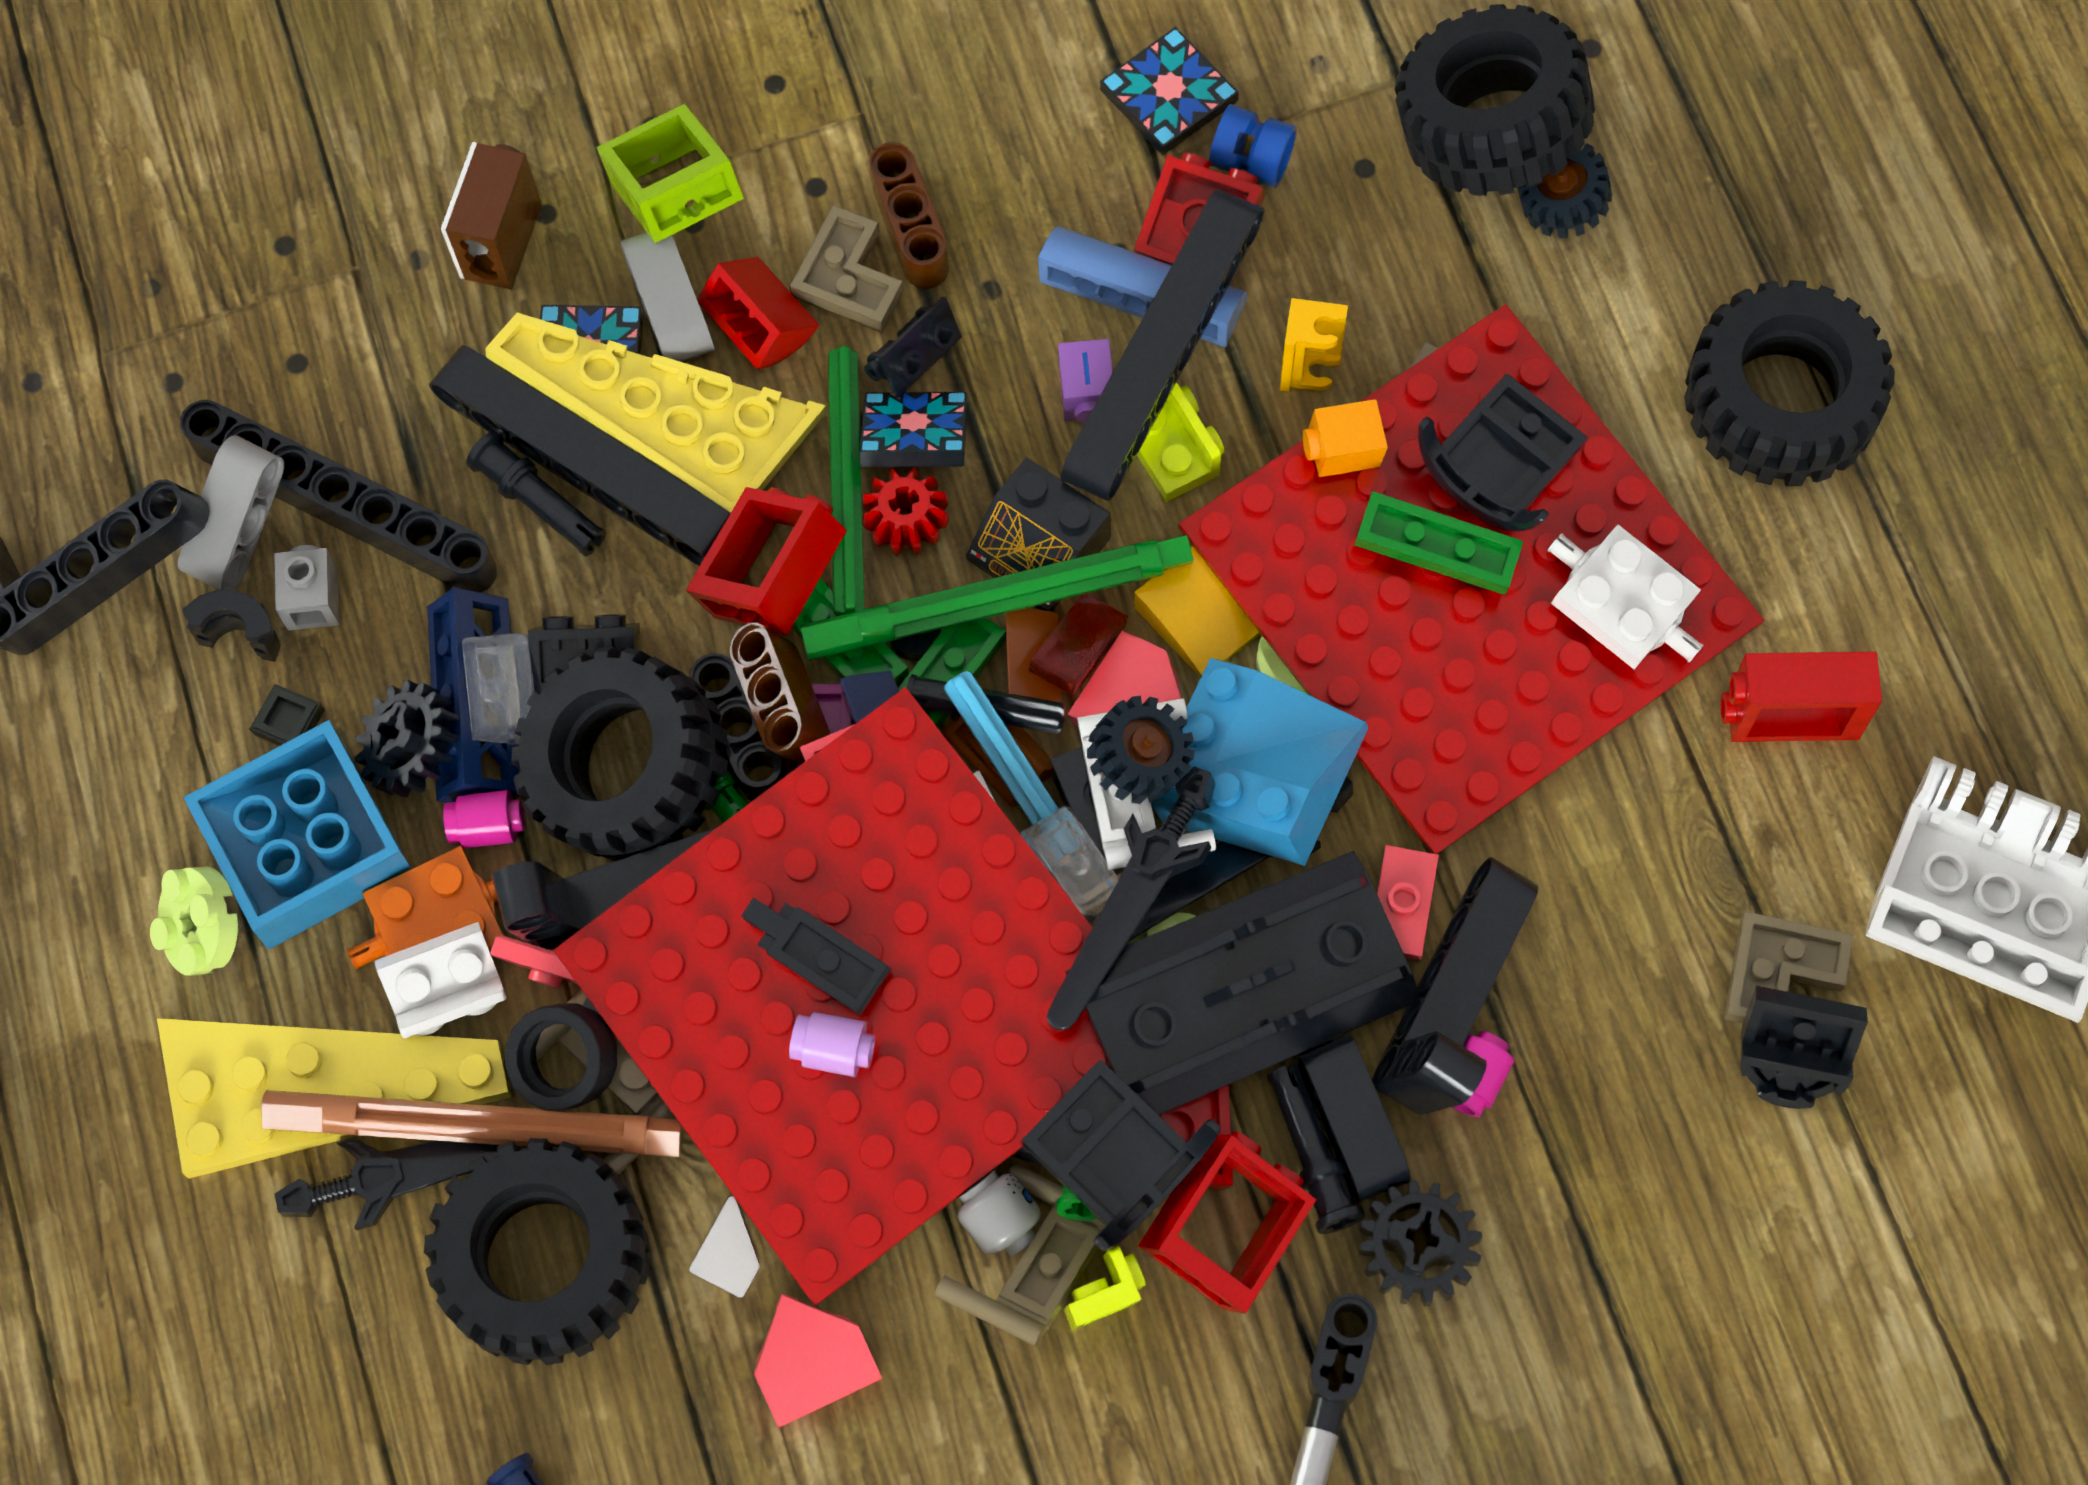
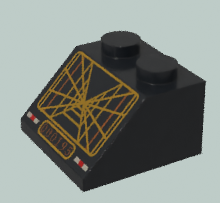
(1037, 524)

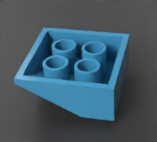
(1272, 760)
(297, 834)

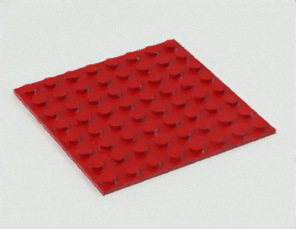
(1457, 683)
(927, 875)

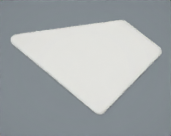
(727, 1253)

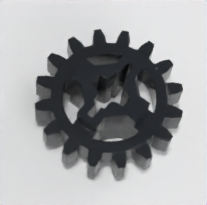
(406, 738)
(1441, 1248)

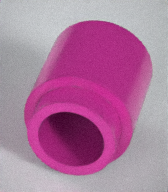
(484, 819)
(1498, 1067)

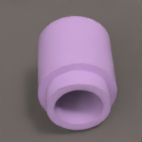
(831, 1043)

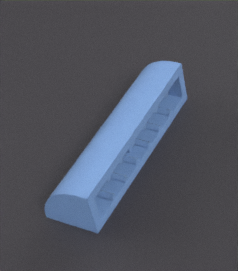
(1121, 279)

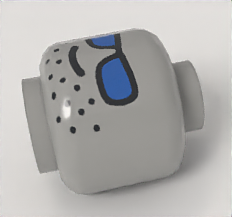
(999, 1214)

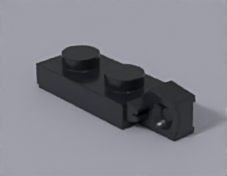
(818, 954)

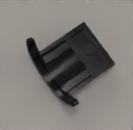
(1502, 455)
(1114, 1152)

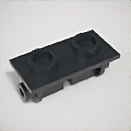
(917, 347)

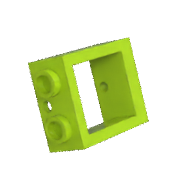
(662, 205)

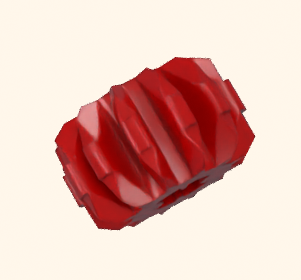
(890, 497)

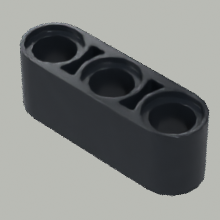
(743, 751)
(1354, 1118)

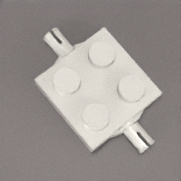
(1626, 597)

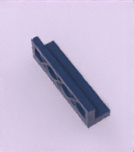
(448, 624)

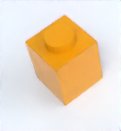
(1345, 438)

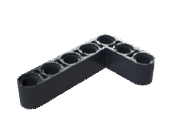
(115, 561)
(553, 908)
(1426, 1055)

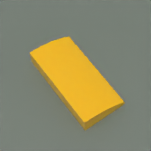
(1195, 614)

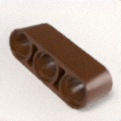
(905, 195)
(777, 691)

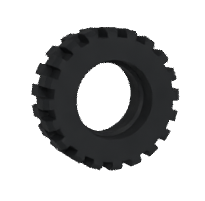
(1503, 143)
(1798, 325)
(568, 721)
(491, 1197)

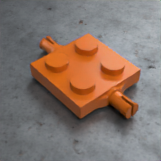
(427, 904)

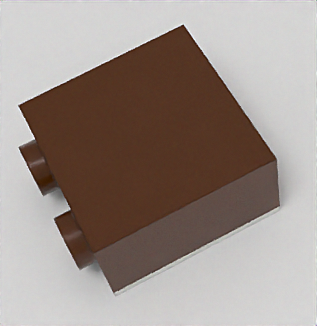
(491, 215)

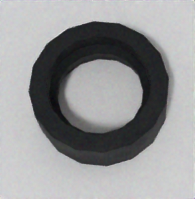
(525, 1073)

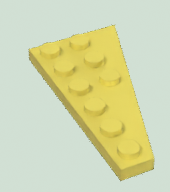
(665, 410)
(224, 1068)

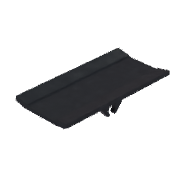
(1250, 984)

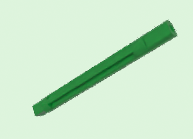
(994, 596)

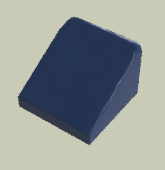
(867, 692)

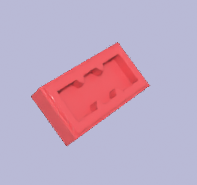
(1406, 895)
(543, 963)

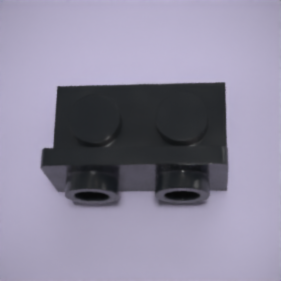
(561, 639)

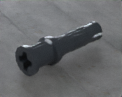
(519, 480)
(1321, 1171)

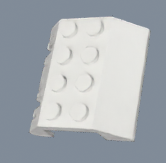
(1989, 892)

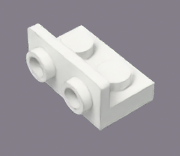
(441, 981)

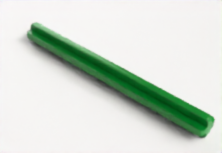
(846, 479)

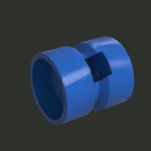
(1269, 150)

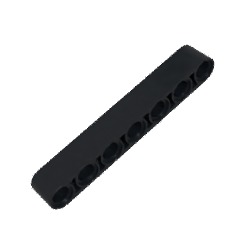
(1162, 345)
(580, 453)
(358, 508)

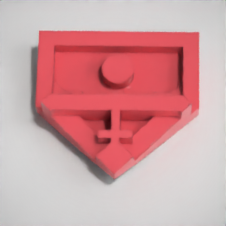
(1126, 671)
(811, 1360)

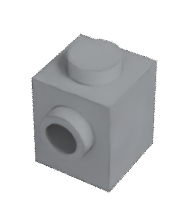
(306, 588)

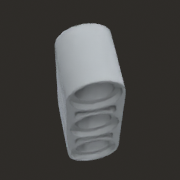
(667, 297)
(238, 502)

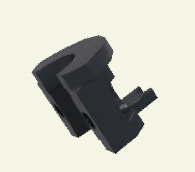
(230, 610)

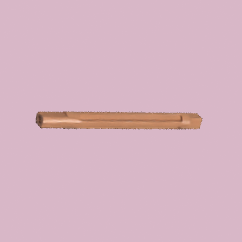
(469, 1123)

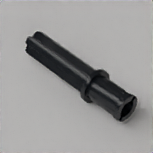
(1012, 708)

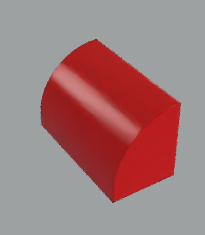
(756, 311)

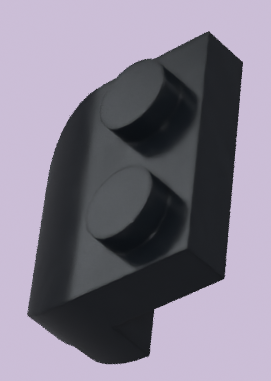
(1799, 1046)

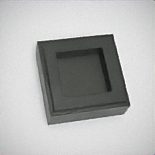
(285, 716)

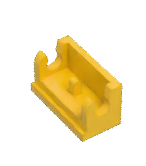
(1312, 338)

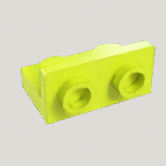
(1179, 447)
(1098, 1299)

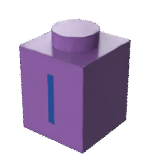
(1083, 376)

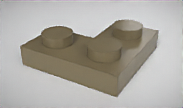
(835, 273)
(1781, 951)

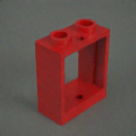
(792, 574)
(1802, 696)
(1240, 1287)

